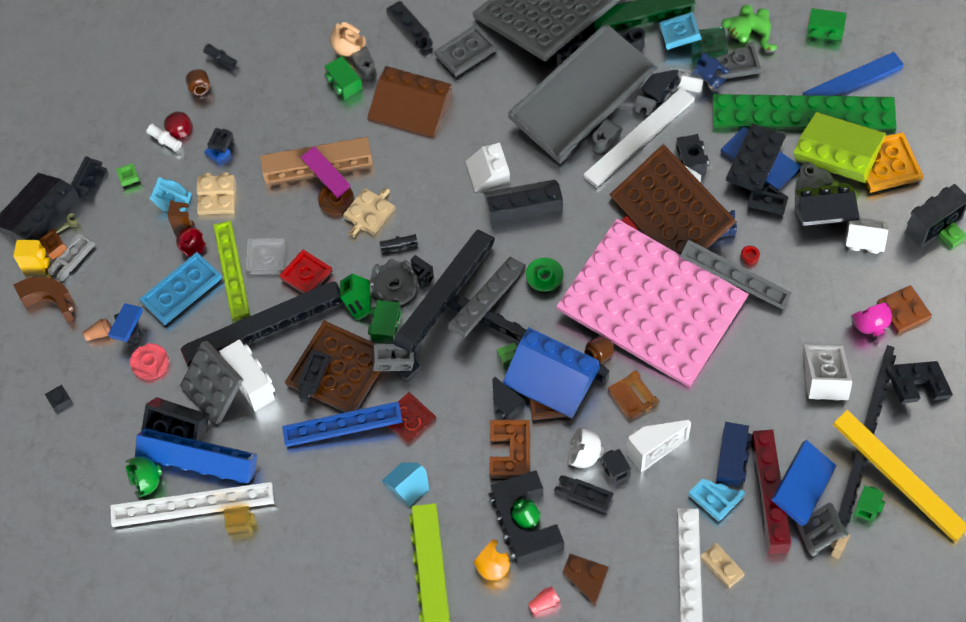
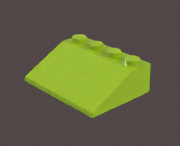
(839, 146)

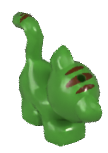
(741, 25)

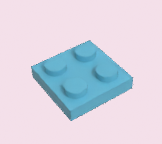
(680, 30)

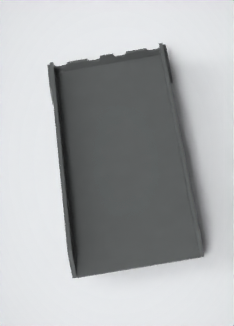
(581, 92)

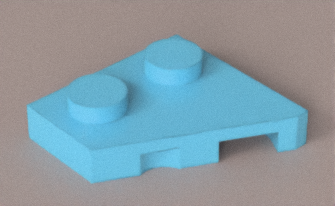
(715, 498)

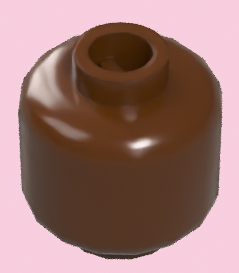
(197, 82)
(599, 348)

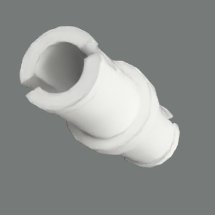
(164, 137)

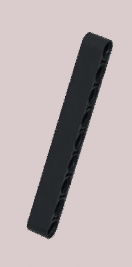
(444, 291)
(270, 320)

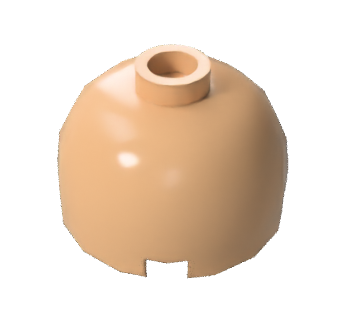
(346, 39)

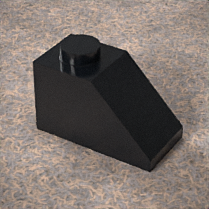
(505, 401)

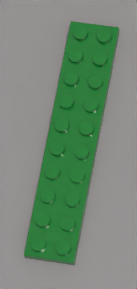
(796, 111)

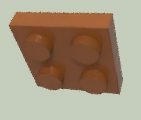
(906, 309)

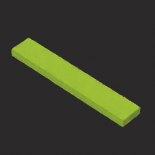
(231, 271)

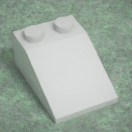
(827, 372)
(656, 441)

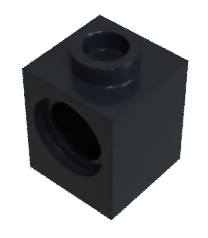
(615, 466)

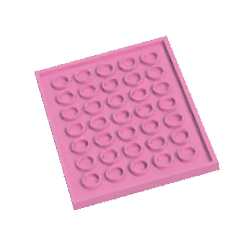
(652, 302)

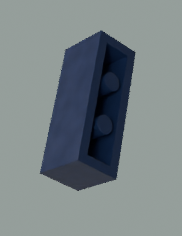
(733, 455)

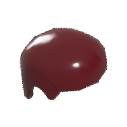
(178, 124)
(190, 241)

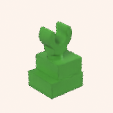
(506, 354)

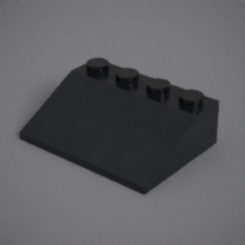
(37, 208)

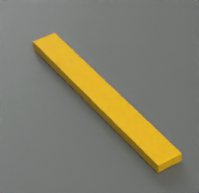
(900, 475)

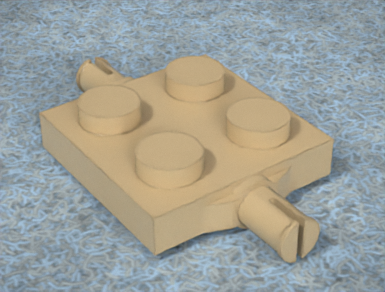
(369, 212)

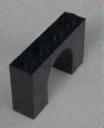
(524, 544)

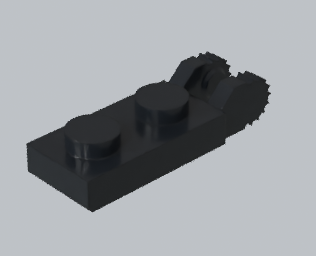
(585, 493)

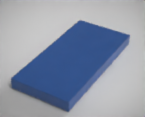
(782, 170)
(803, 482)

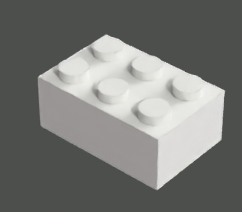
(256, 384)

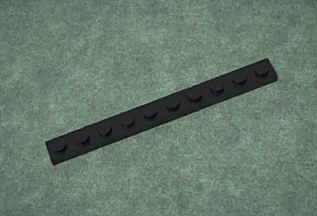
(513, 330)
(860, 461)

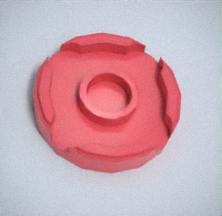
(149, 361)

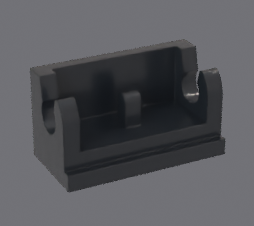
(89, 177)

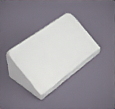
(689, 82)

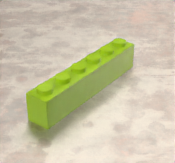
(430, 564)

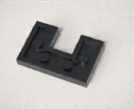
(907, 375)

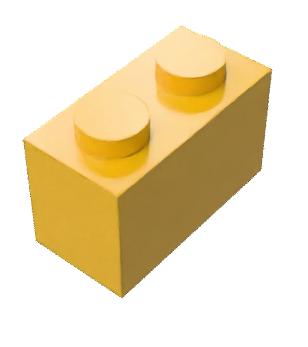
(31, 257)

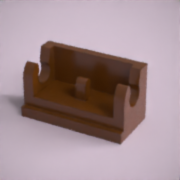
(178, 219)

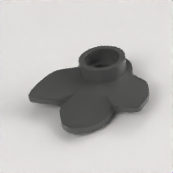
(816, 179)

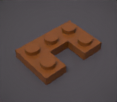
(519, 436)

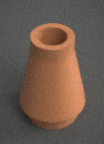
(98, 329)

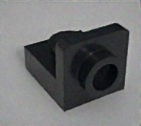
(220, 140)
(423, 270)

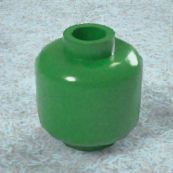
(526, 514)

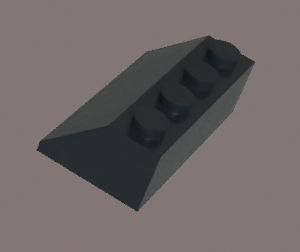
(524, 201)

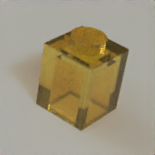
(239, 520)

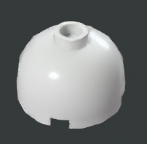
(585, 448)

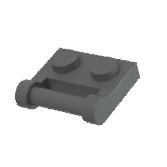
(818, 523)

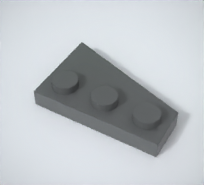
(740, 62)

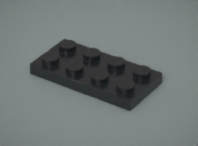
(755, 158)

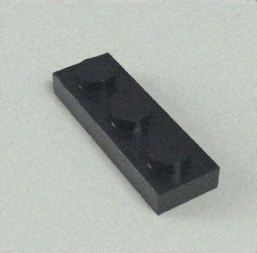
(407, 21)

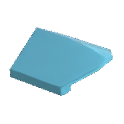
(169, 190)
(408, 482)

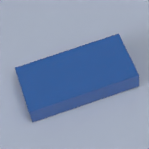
(125, 322)

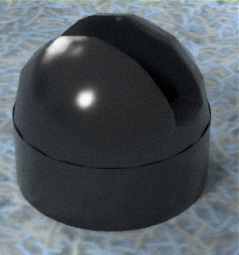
(425, 41)

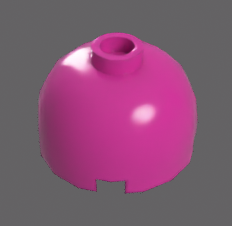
(873, 319)

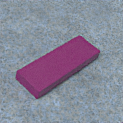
(325, 172)

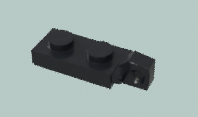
(312, 374)

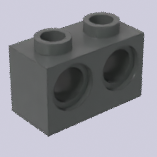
(391, 358)

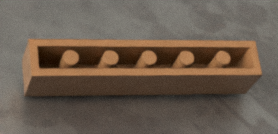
(340, 154)

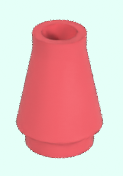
(544, 600)

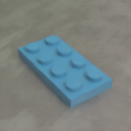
(180, 288)

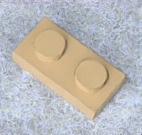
(722, 565)

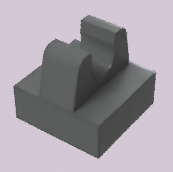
(647, 103)

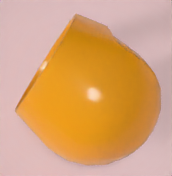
(492, 564)

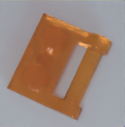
(628, 399)

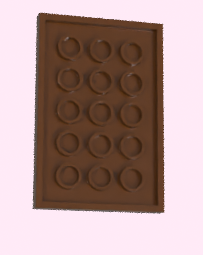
(671, 203)

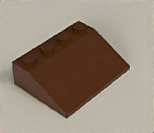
(410, 101)

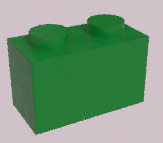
(826, 24)
(342, 77)
(385, 322)

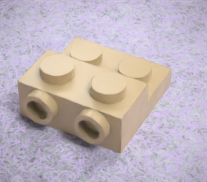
(216, 194)

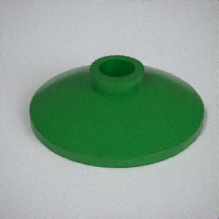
(544, 267)

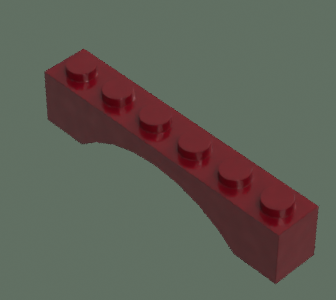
(767, 465)

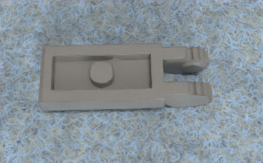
(71, 257)

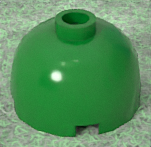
(143, 474)

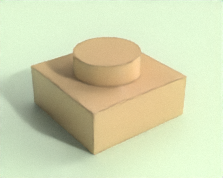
(839, 546)

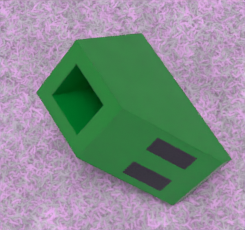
(356, 295)

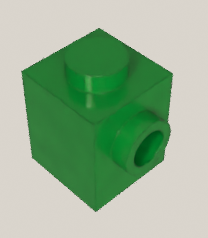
(869, 503)

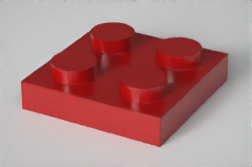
(305, 272)

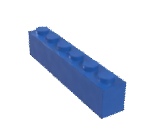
(196, 455)

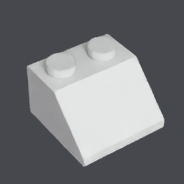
(488, 168)
(866, 235)

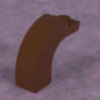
(45, 289)

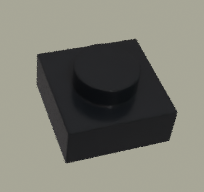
(58, 398)

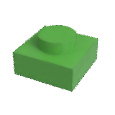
(127, 174)
(952, 235)

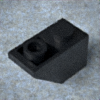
(659, 85)

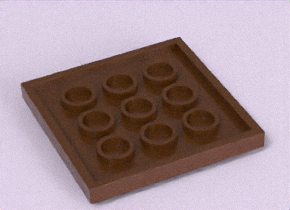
(349, 369)

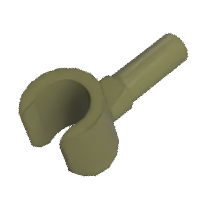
(70, 223)

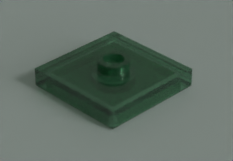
(712, 43)

